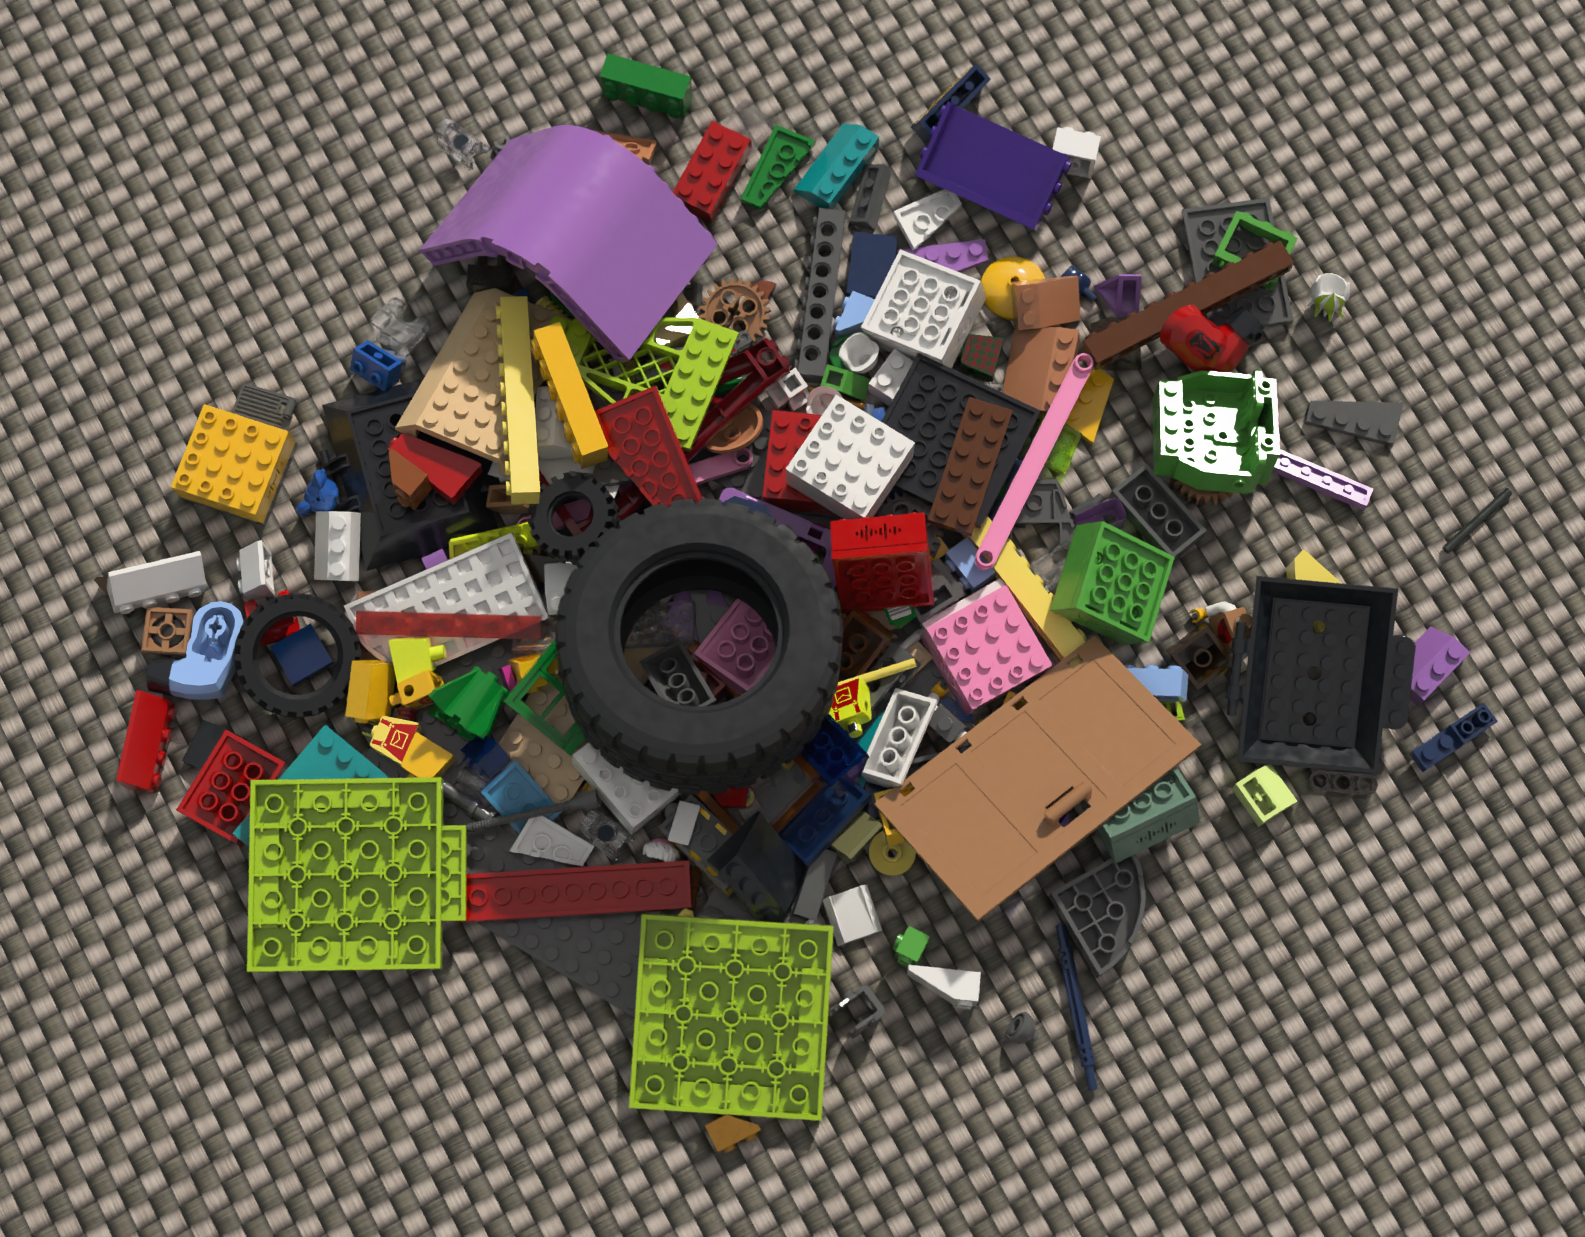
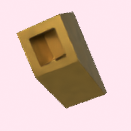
(729, 1130)

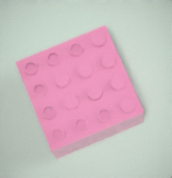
(986, 650)

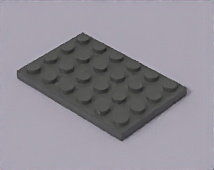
(1204, 232)

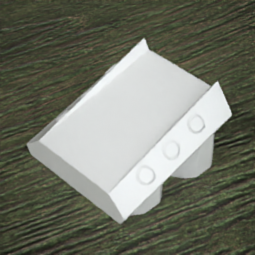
(852, 915)

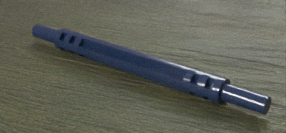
(1076, 1007)

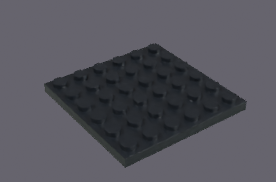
(930, 412)

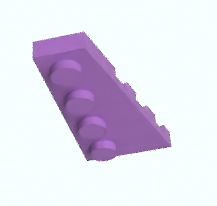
(955, 256)

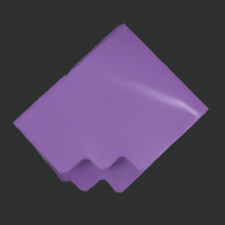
(1101, 510)

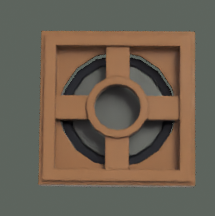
(169, 632)

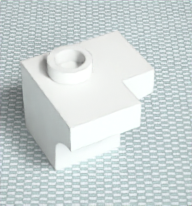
(789, 390)

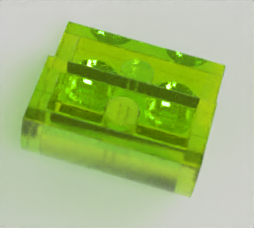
(1063, 449)

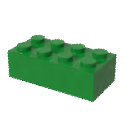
(646, 86)

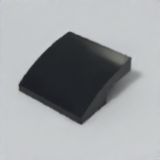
(203, 744)

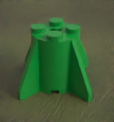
(469, 703)

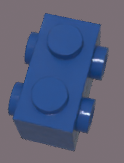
(376, 365)

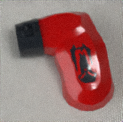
(1208, 346)

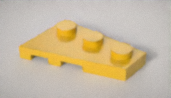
(1090, 405)

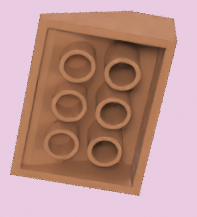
(1039, 364)

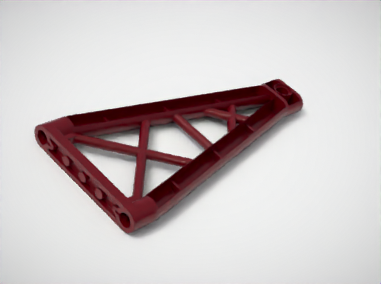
(725, 410)

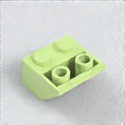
(1264, 794)

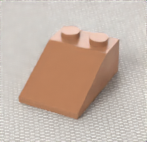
(1045, 302)

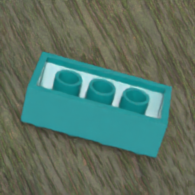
(838, 166)

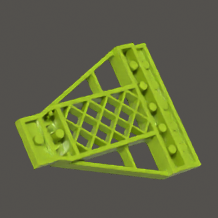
(691, 380)

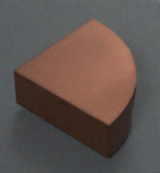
(766, 286)

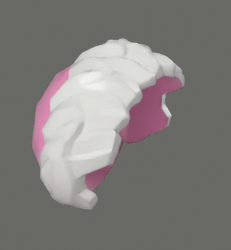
(661, 849)

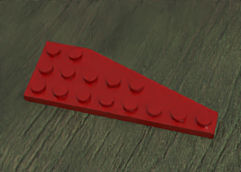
(648, 448)

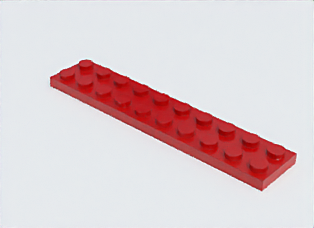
(578, 891)

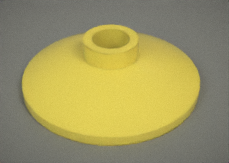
(886, 865)

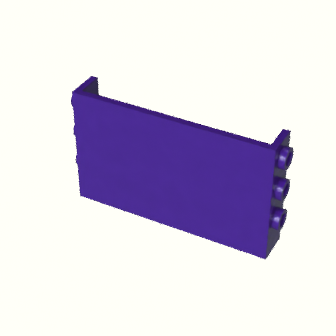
(992, 166)

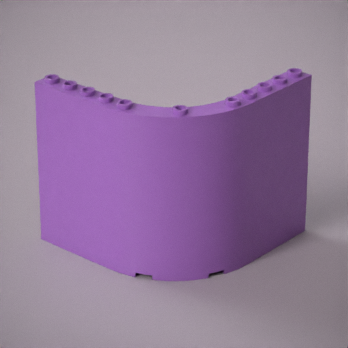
(588, 226)

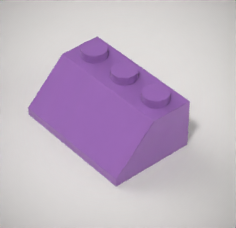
(1434, 660)

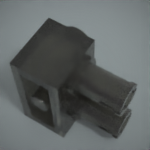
(485, 277)

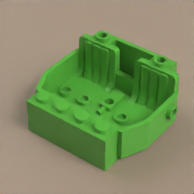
(1216, 408)

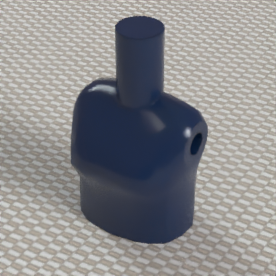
(1083, 281)

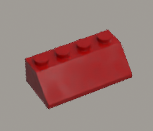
(146, 742)

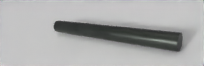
(1477, 520)

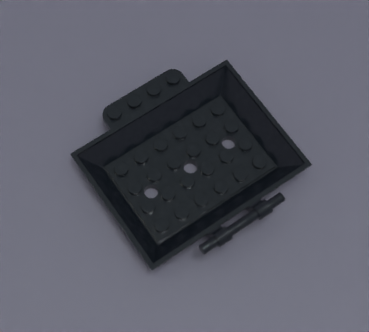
(389, 531)
(1360, 681)

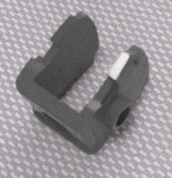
(869, 1000)

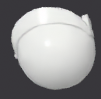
(859, 353)
(819, 399)

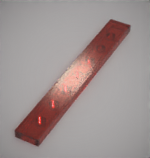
(448, 624)

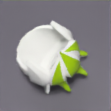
(1330, 294)

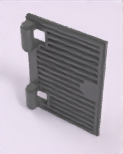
(264, 406)

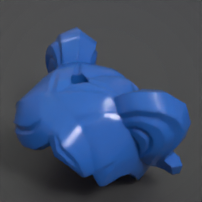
(320, 487)

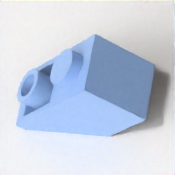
(854, 314)

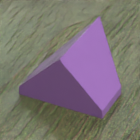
(1121, 293)

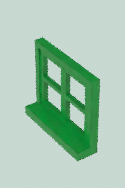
(573, 737)

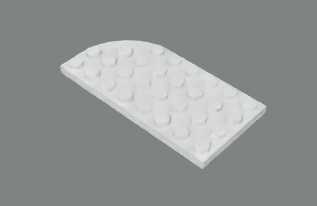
(476, 582)

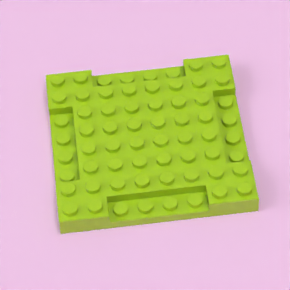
(731, 1017)

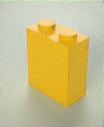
(370, 690)

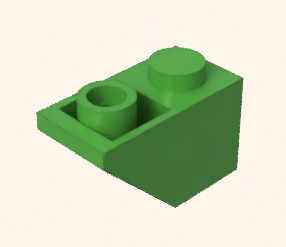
(846, 382)

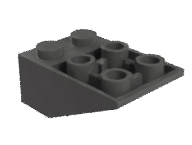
(943, 598)

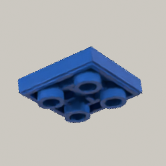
(302, 654)

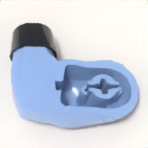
(208, 659)

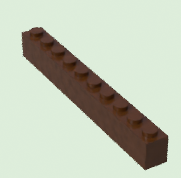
(1206, 295)

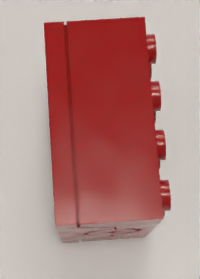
(882, 562)

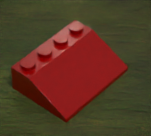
(222, 788)

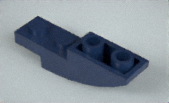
(1453, 737)

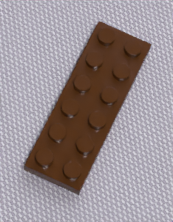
(970, 466)

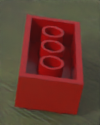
(712, 170)

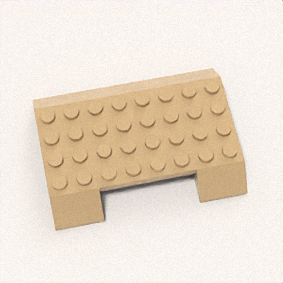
(462, 388)

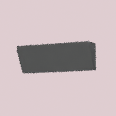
(870, 196)

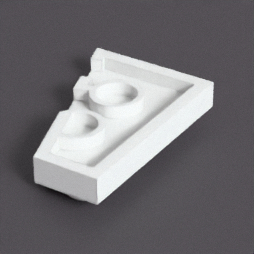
(926, 215)
(551, 841)

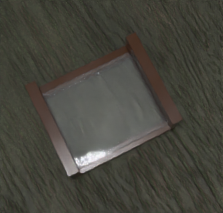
(776, 797)

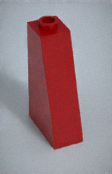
(447, 471)

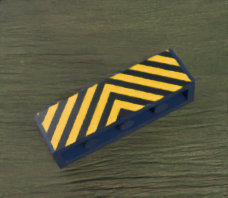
(958, 93)

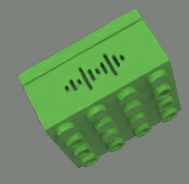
(1112, 583)

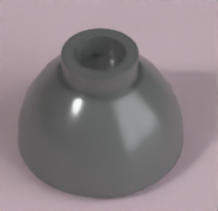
(1022, 1029)

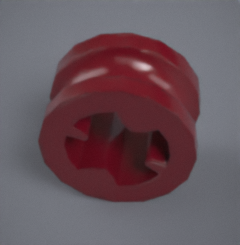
(407, 713)

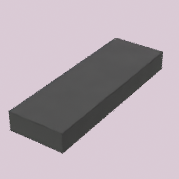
(814, 886)

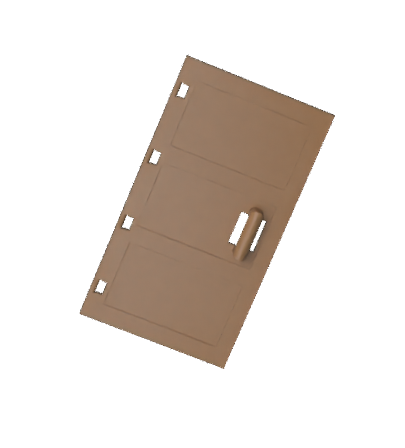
(984, 810)

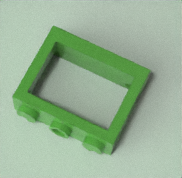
(1255, 226)

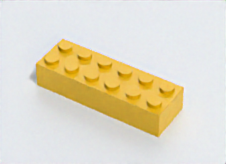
(570, 396)

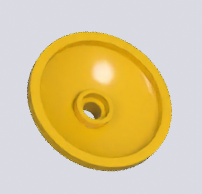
(997, 283)

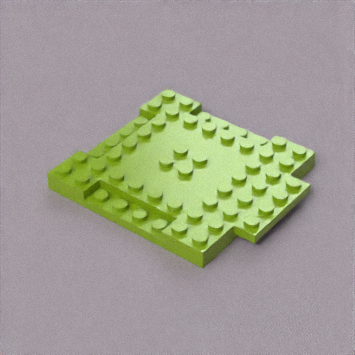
(352, 874)

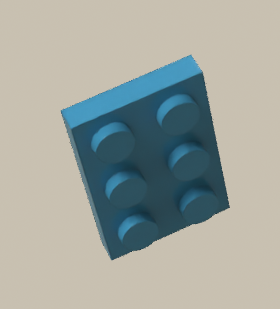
(516, 792)

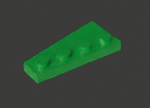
(777, 162)

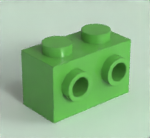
(910, 946)

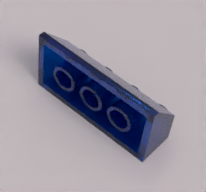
(836, 756)

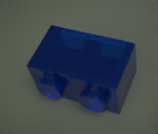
(485, 756)

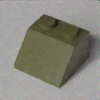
(855, 837)

